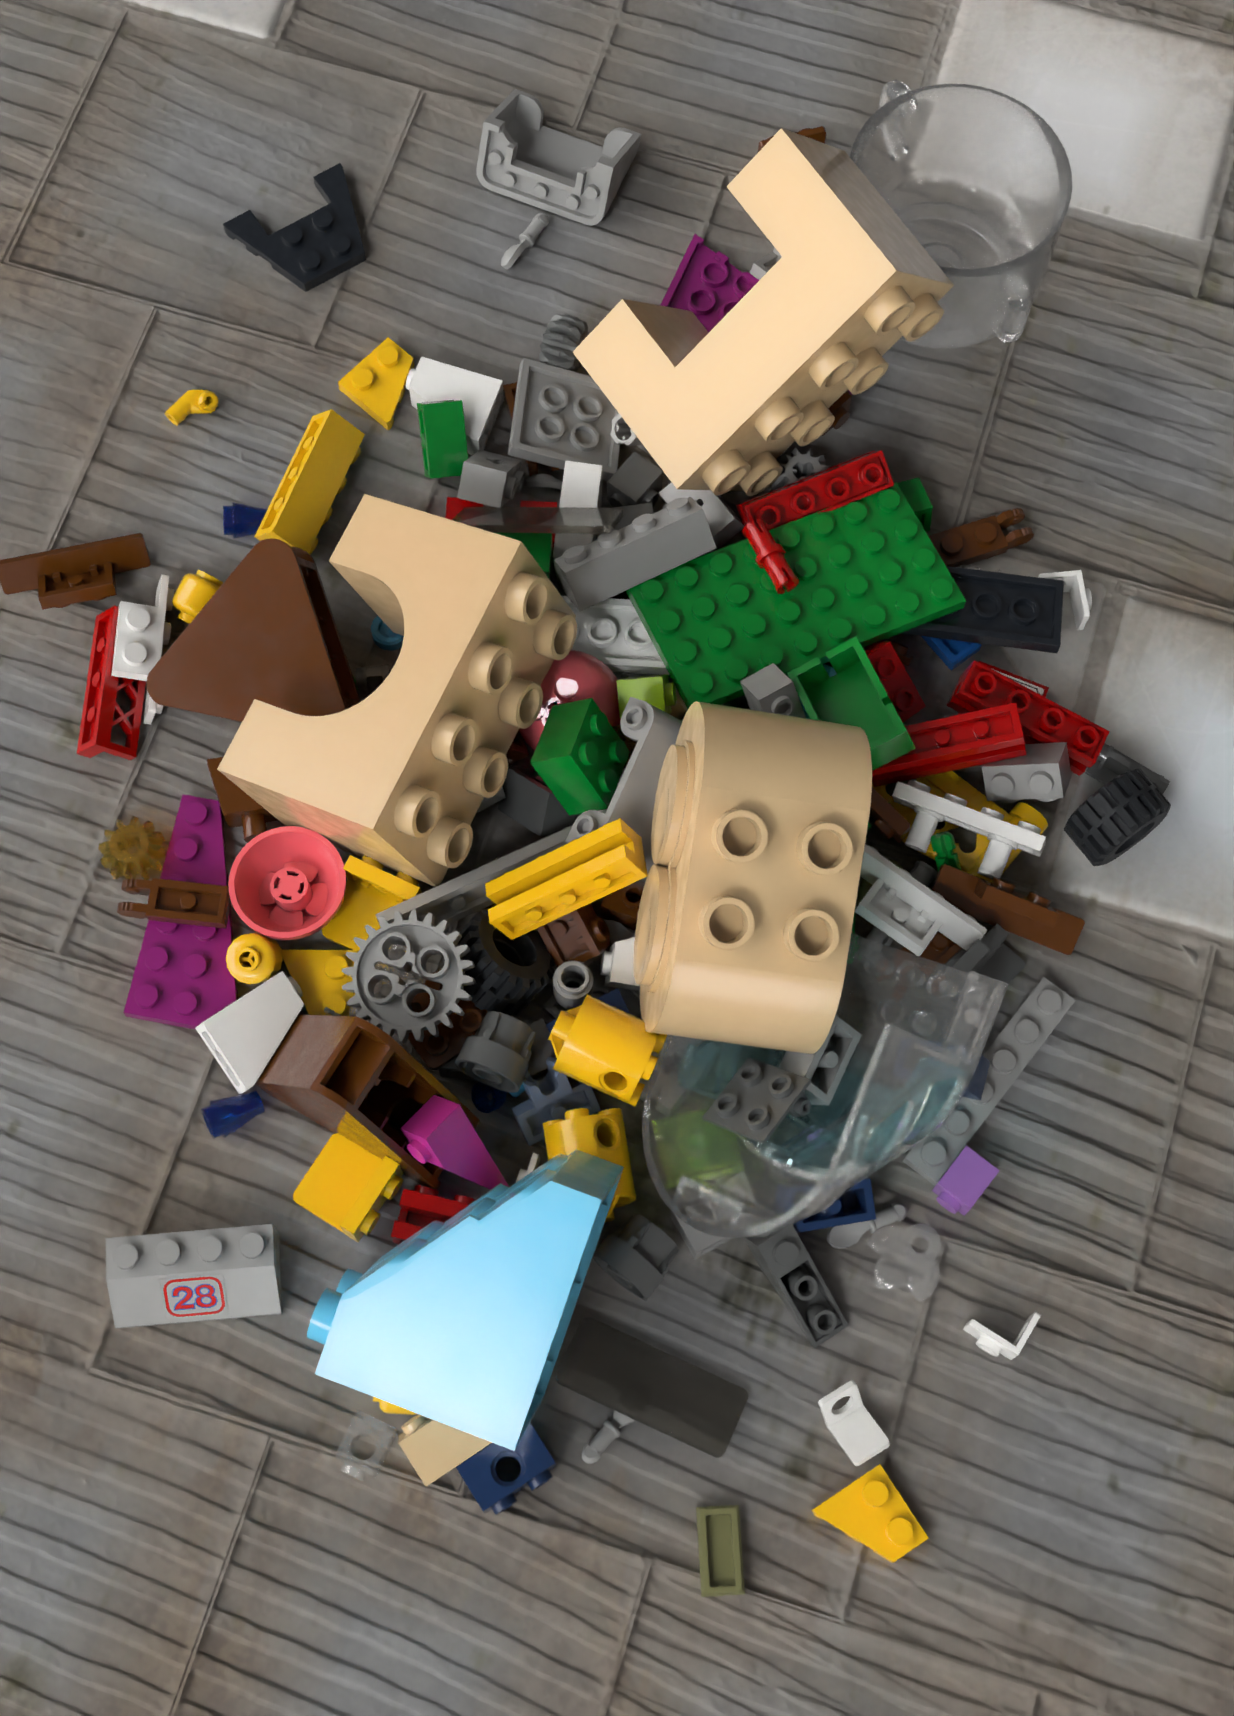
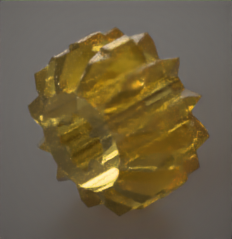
(148, 849)

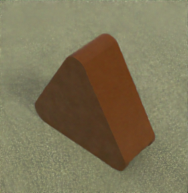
(260, 639)
(355, 1085)

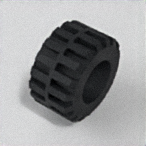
(1117, 817)
(505, 969)

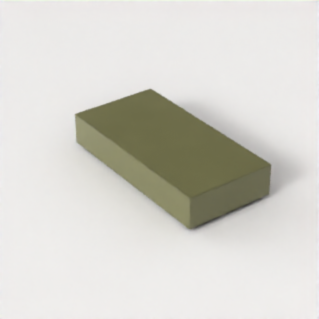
(720, 1550)

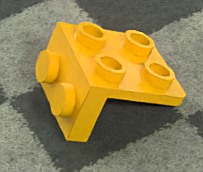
(366, 894)
(348, 1186)

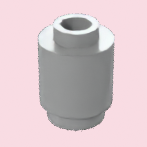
(570, 974)

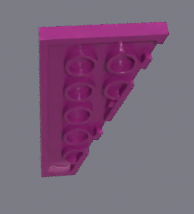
(707, 284)
(183, 966)

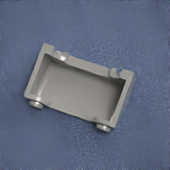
(551, 167)
(638, 785)

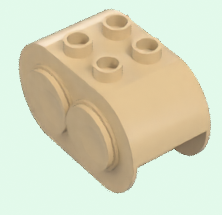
(752, 878)

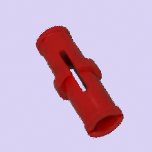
(770, 556)

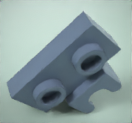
(550, 1100)

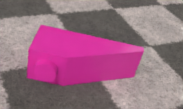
(447, 1139)

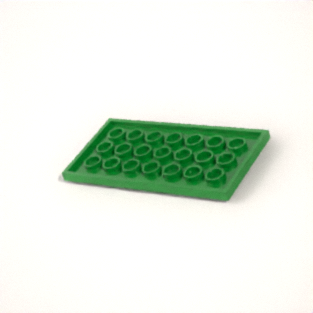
(859, 575)

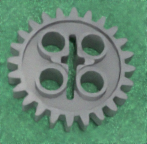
(421, 942)

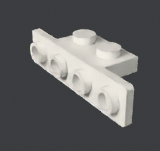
(140, 638)
(910, 909)

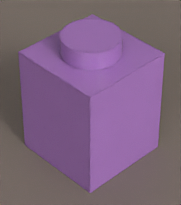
(964, 1182)

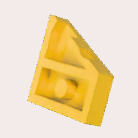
(379, 381)
(321, 978)
(874, 1515)

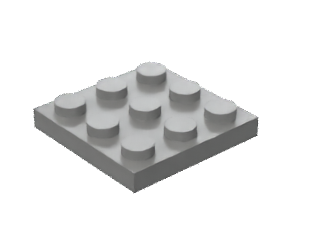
(562, 419)

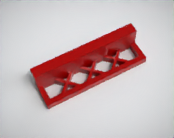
(100, 697)

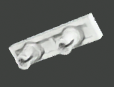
(952, 809)

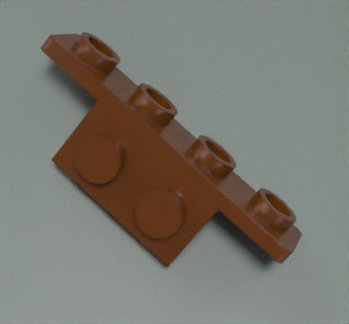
(75, 571)
(1016, 913)

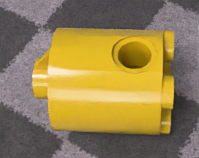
(605, 1048)
(597, 1135)

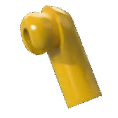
(192, 403)

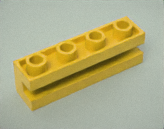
(312, 481)
(566, 879)

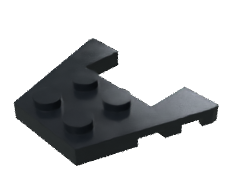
(313, 246)

